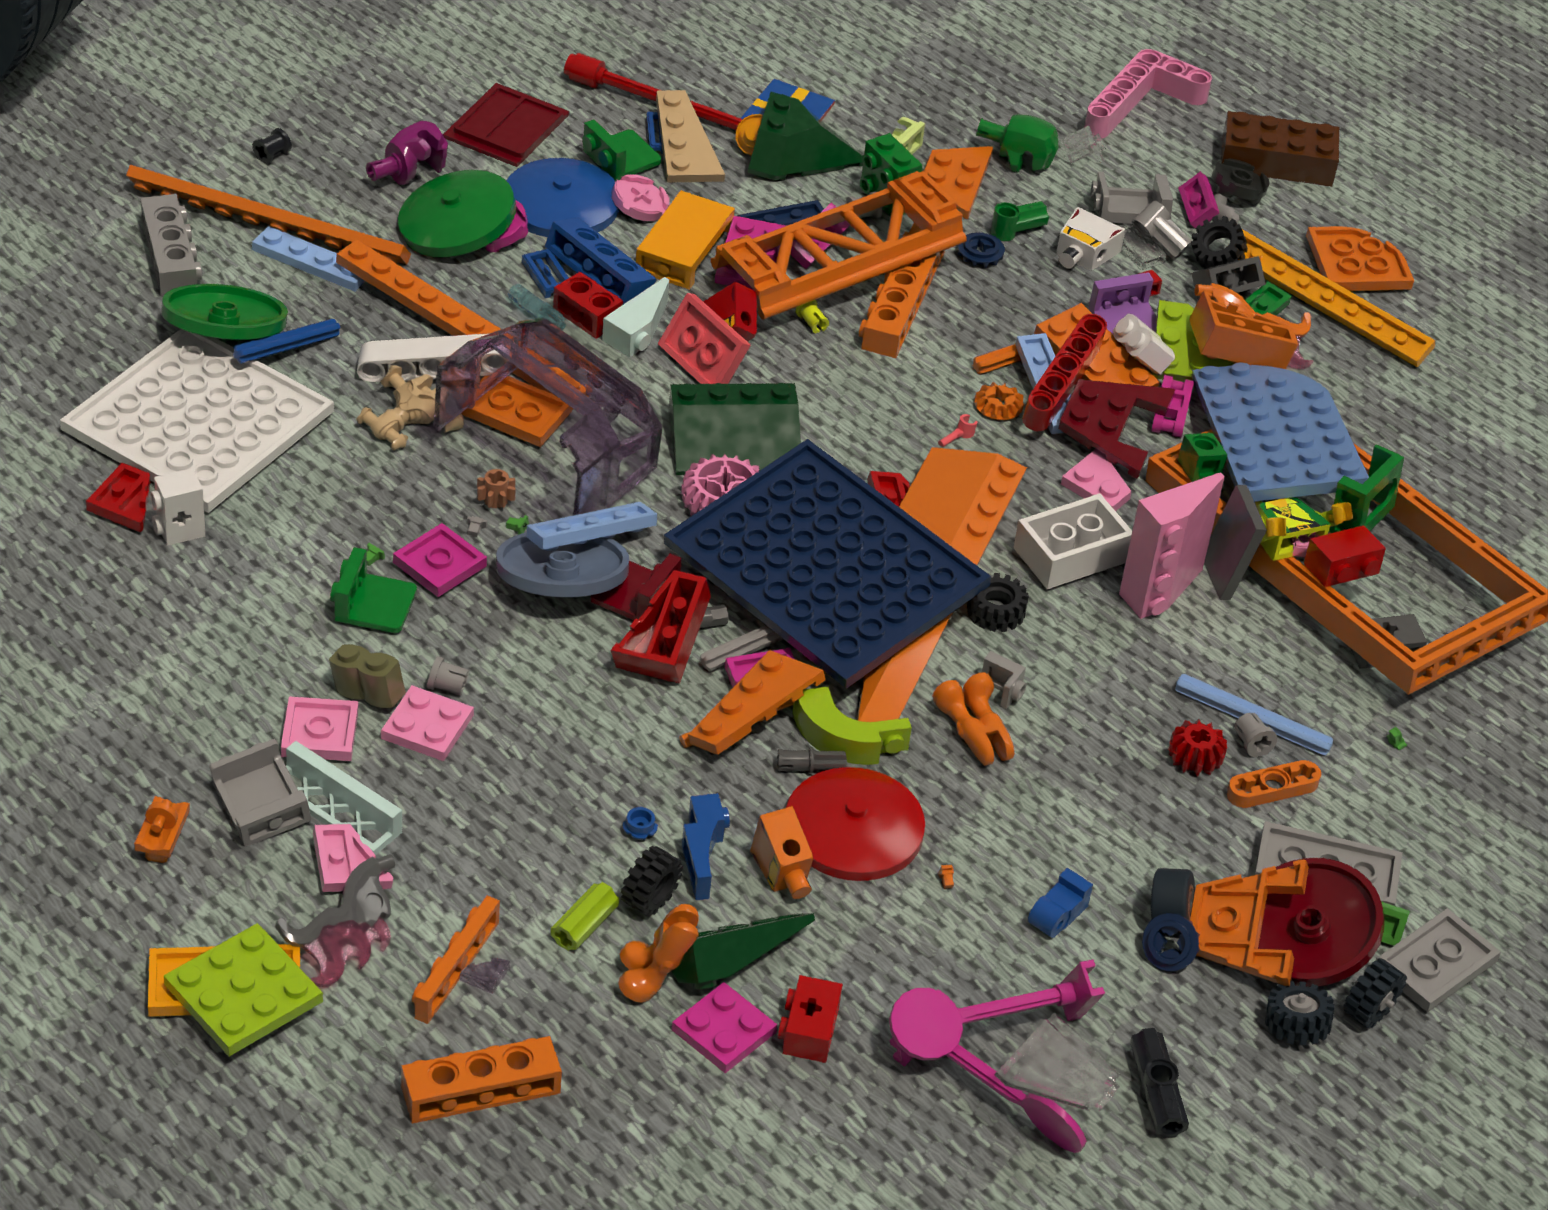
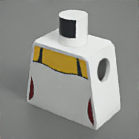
(1088, 240)

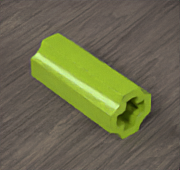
(585, 916)

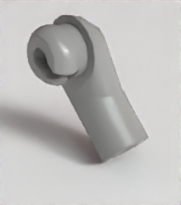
(1224, 209)

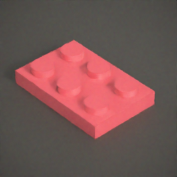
(703, 342)

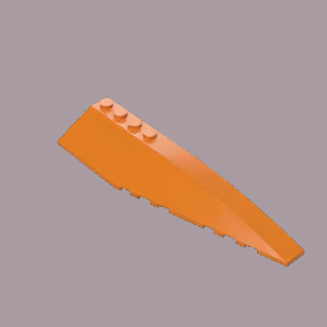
(962, 502)

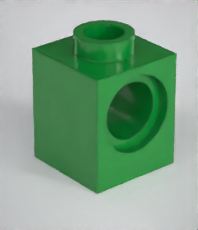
(1201, 456)

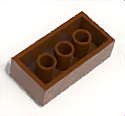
(1282, 147)

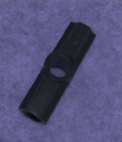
(1159, 1083)

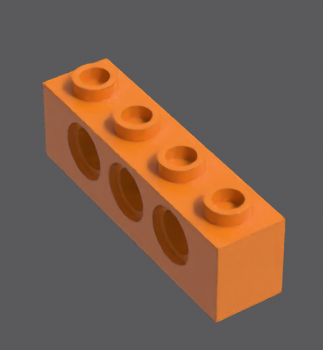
(481, 1079)

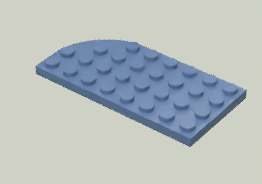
(1277, 430)

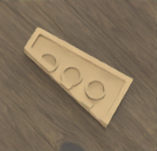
(684, 142)

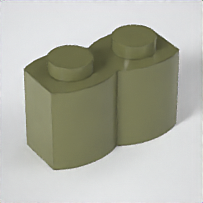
(367, 676)

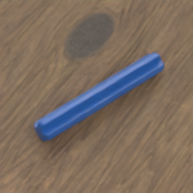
(286, 340)

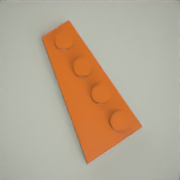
(754, 699)

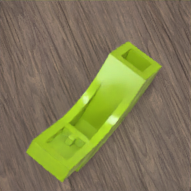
(833, 731)

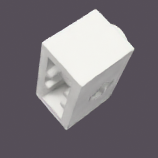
(178, 507)

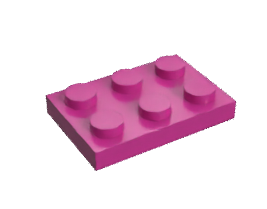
(741, 227)

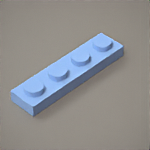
(305, 257)
(1036, 357)
(591, 525)

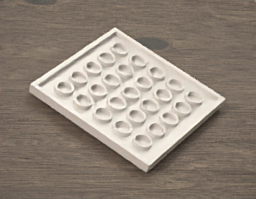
(198, 411)

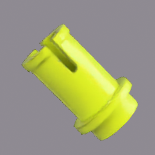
(813, 316)

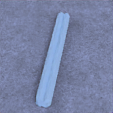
(1237, 707)

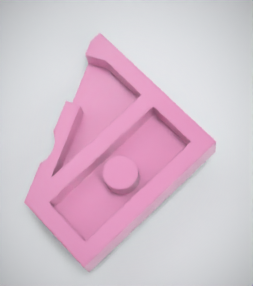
(1097, 476)
(339, 853)

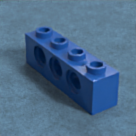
(597, 258)

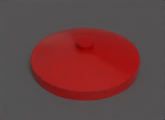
(858, 823)

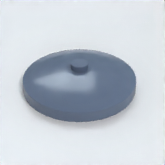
(563, 572)

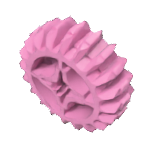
(712, 479)

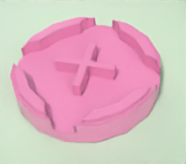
(640, 198)

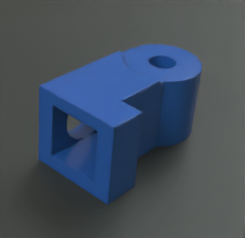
(1061, 904)

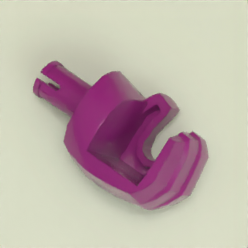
(412, 144)

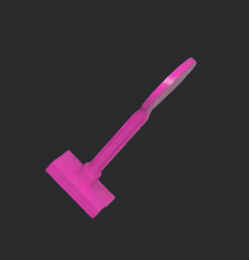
(931, 1026)
(1043, 1112)

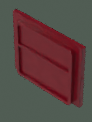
(506, 124)

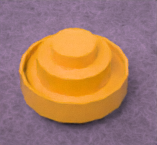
(747, 133)

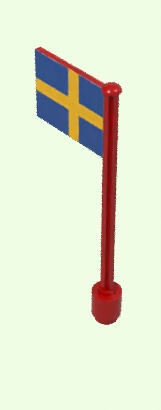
(593, 72)

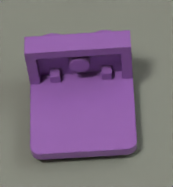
(1123, 296)

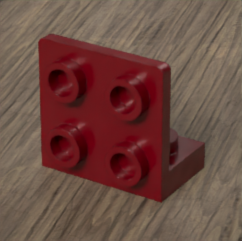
(635, 592)

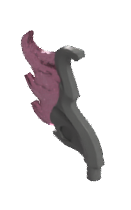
(351, 928)

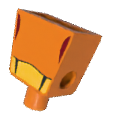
(783, 852)

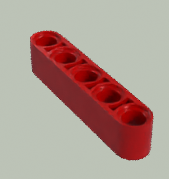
(1064, 372)

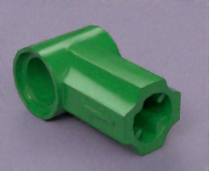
(1011, 219)

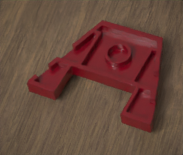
(1100, 413)

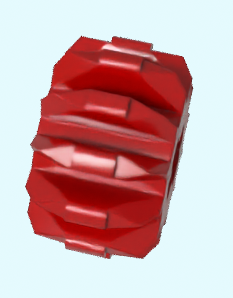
(1197, 747)

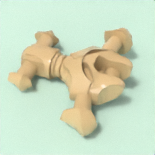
(413, 405)

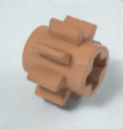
(496, 488)

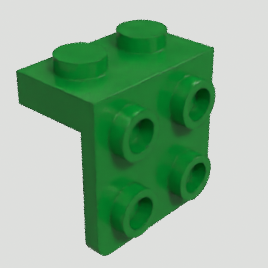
(618, 153)
(370, 598)

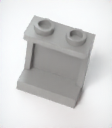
(1125, 204)
(259, 793)

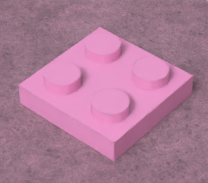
(427, 723)
(321, 726)

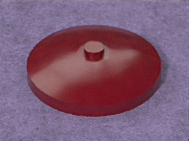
(1329, 927)

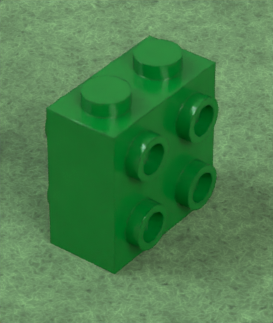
(884, 162)

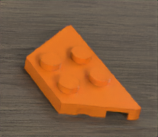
(960, 173)

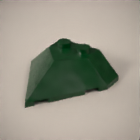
(797, 142)

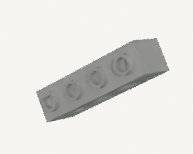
(169, 242)

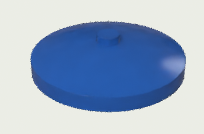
(564, 190)

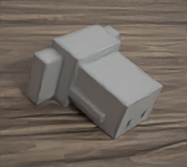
(475, 525)

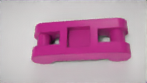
(1177, 409)

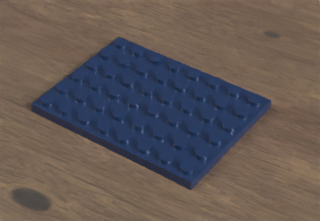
(827, 562)

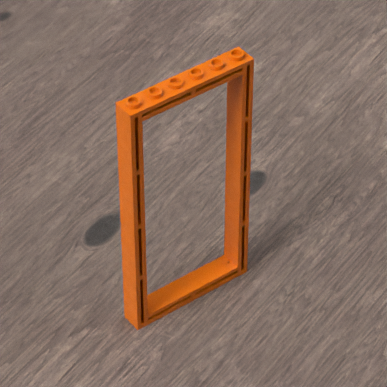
(1524, 596)

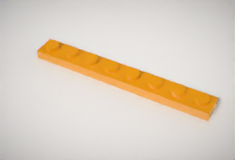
(1340, 303)

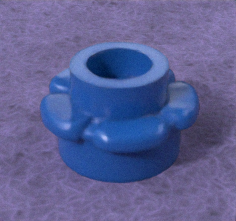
(637, 817)

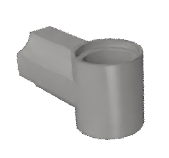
(1156, 224)

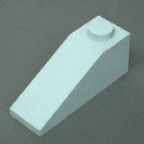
(635, 322)

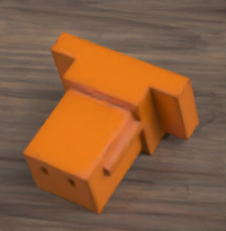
(946, 873)

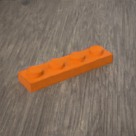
(460, 953)

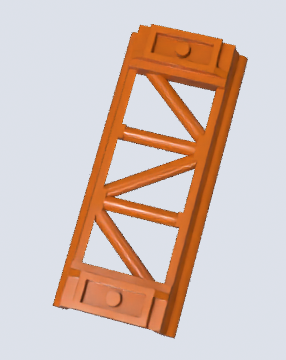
(912, 194)

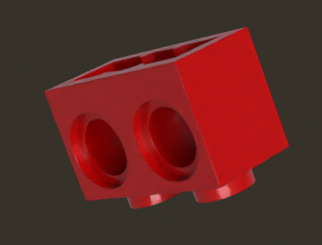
(585, 303)

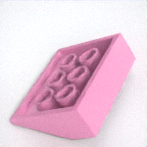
(1169, 544)

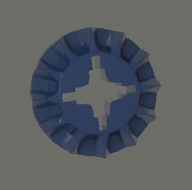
(991, 249)
(1155, 942)

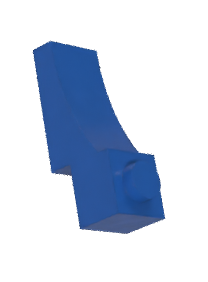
(699, 837)

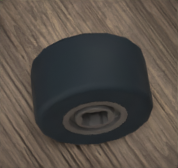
(1172, 892)

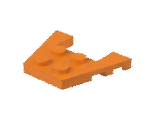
(1231, 915)

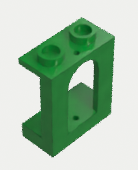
(1380, 486)

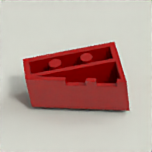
(667, 630)

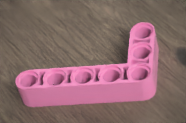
(1143, 72)

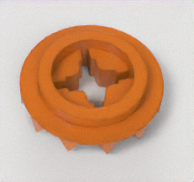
(993, 408)

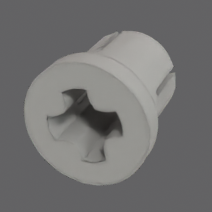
(447, 677)
(1256, 736)

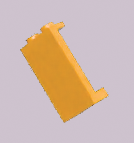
(683, 238)

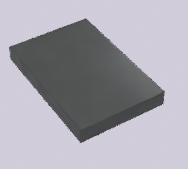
(1234, 542)

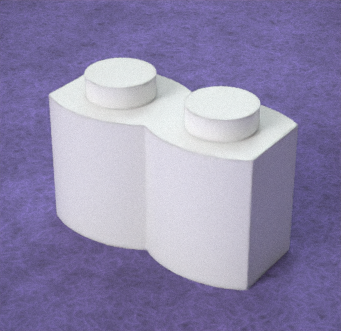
(1143, 344)

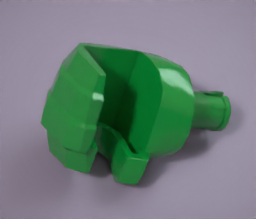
(1023, 135)

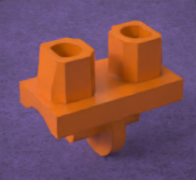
(161, 829)

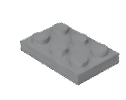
(1440, 958)

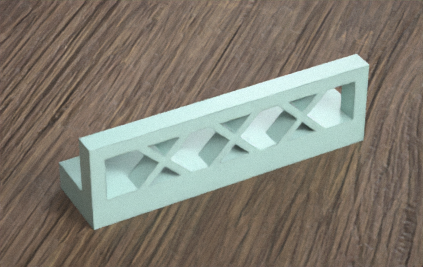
(347, 794)

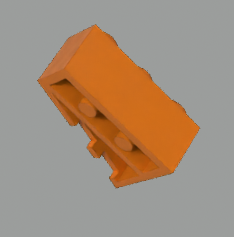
(1238, 337)

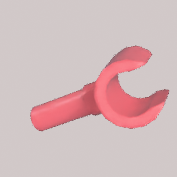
(963, 430)

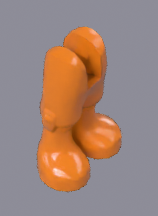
(978, 731)
(652, 963)

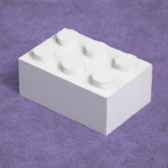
(1073, 541)

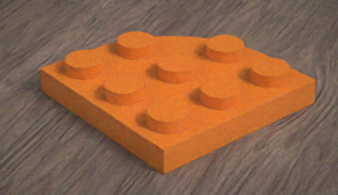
(1358, 260)

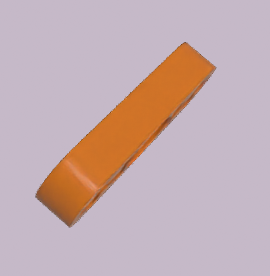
(1283, 774)

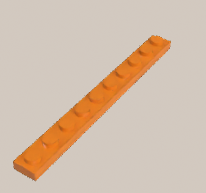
(256, 212)
(424, 299)

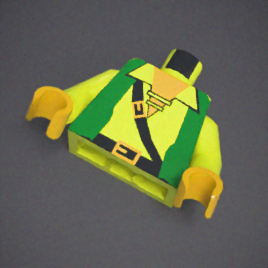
(1293, 518)

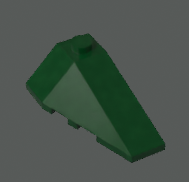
(734, 947)

